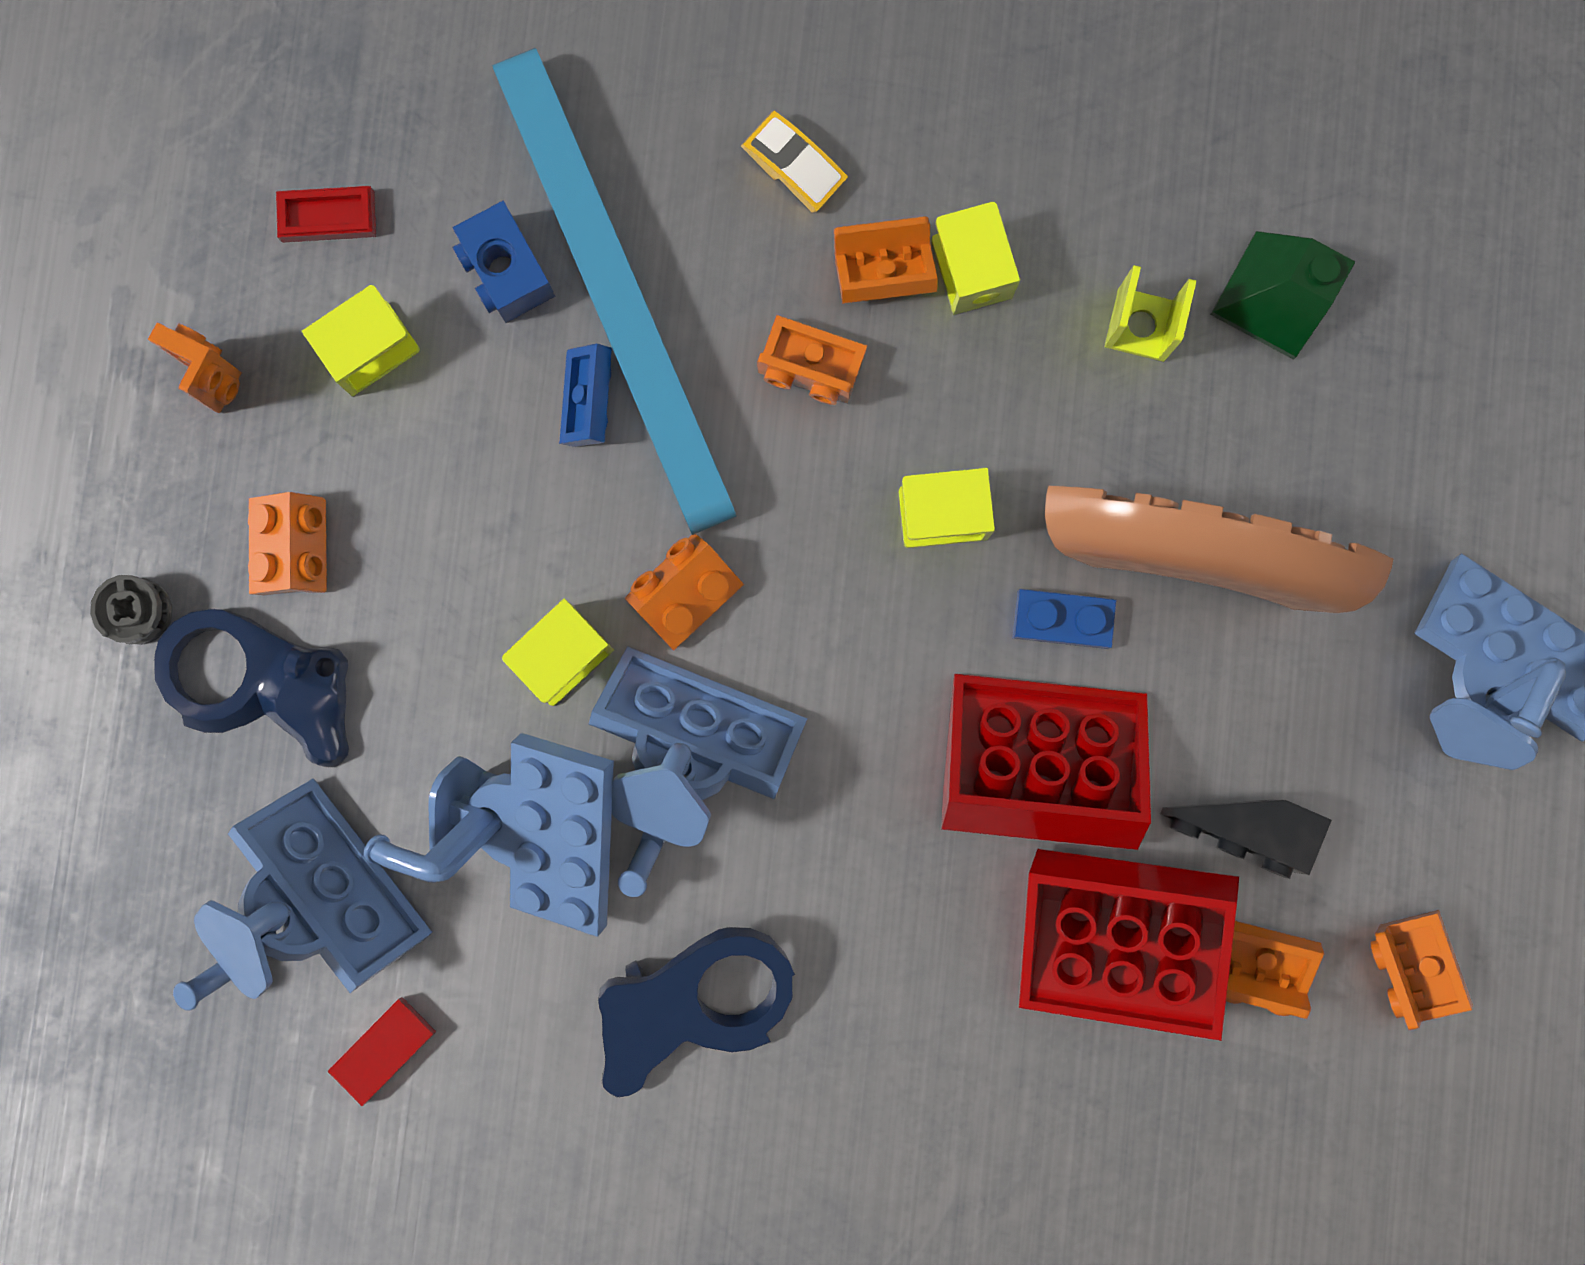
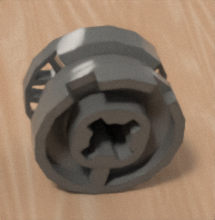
(130, 610)

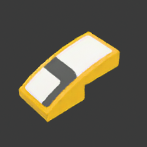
(794, 160)

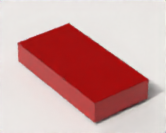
(326, 214)
(381, 1051)

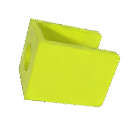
(975, 258)
(1168, 314)
(361, 340)
(946, 508)
(557, 653)

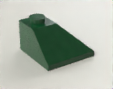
(1282, 290)

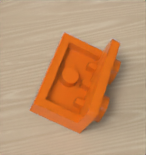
(884, 259)
(811, 360)
(208, 375)
(287, 544)
(683, 590)
(1421, 969)
(1272, 970)

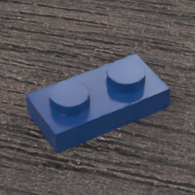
(585, 395)
(1064, 619)

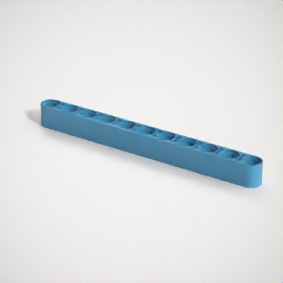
(614, 291)

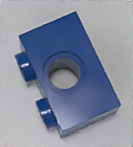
(496, 235)

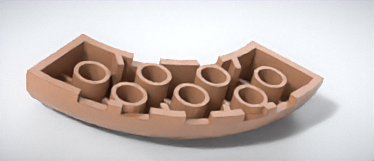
(1215, 548)

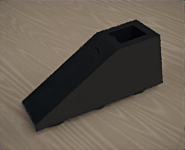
(1270, 829)

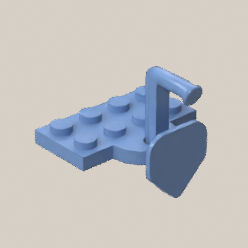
(1505, 649)
(692, 730)
(539, 821)
(313, 886)

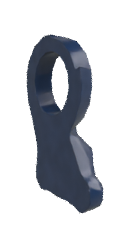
(285, 681)
(658, 1012)

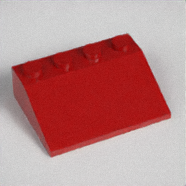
(1047, 762)
(1128, 943)

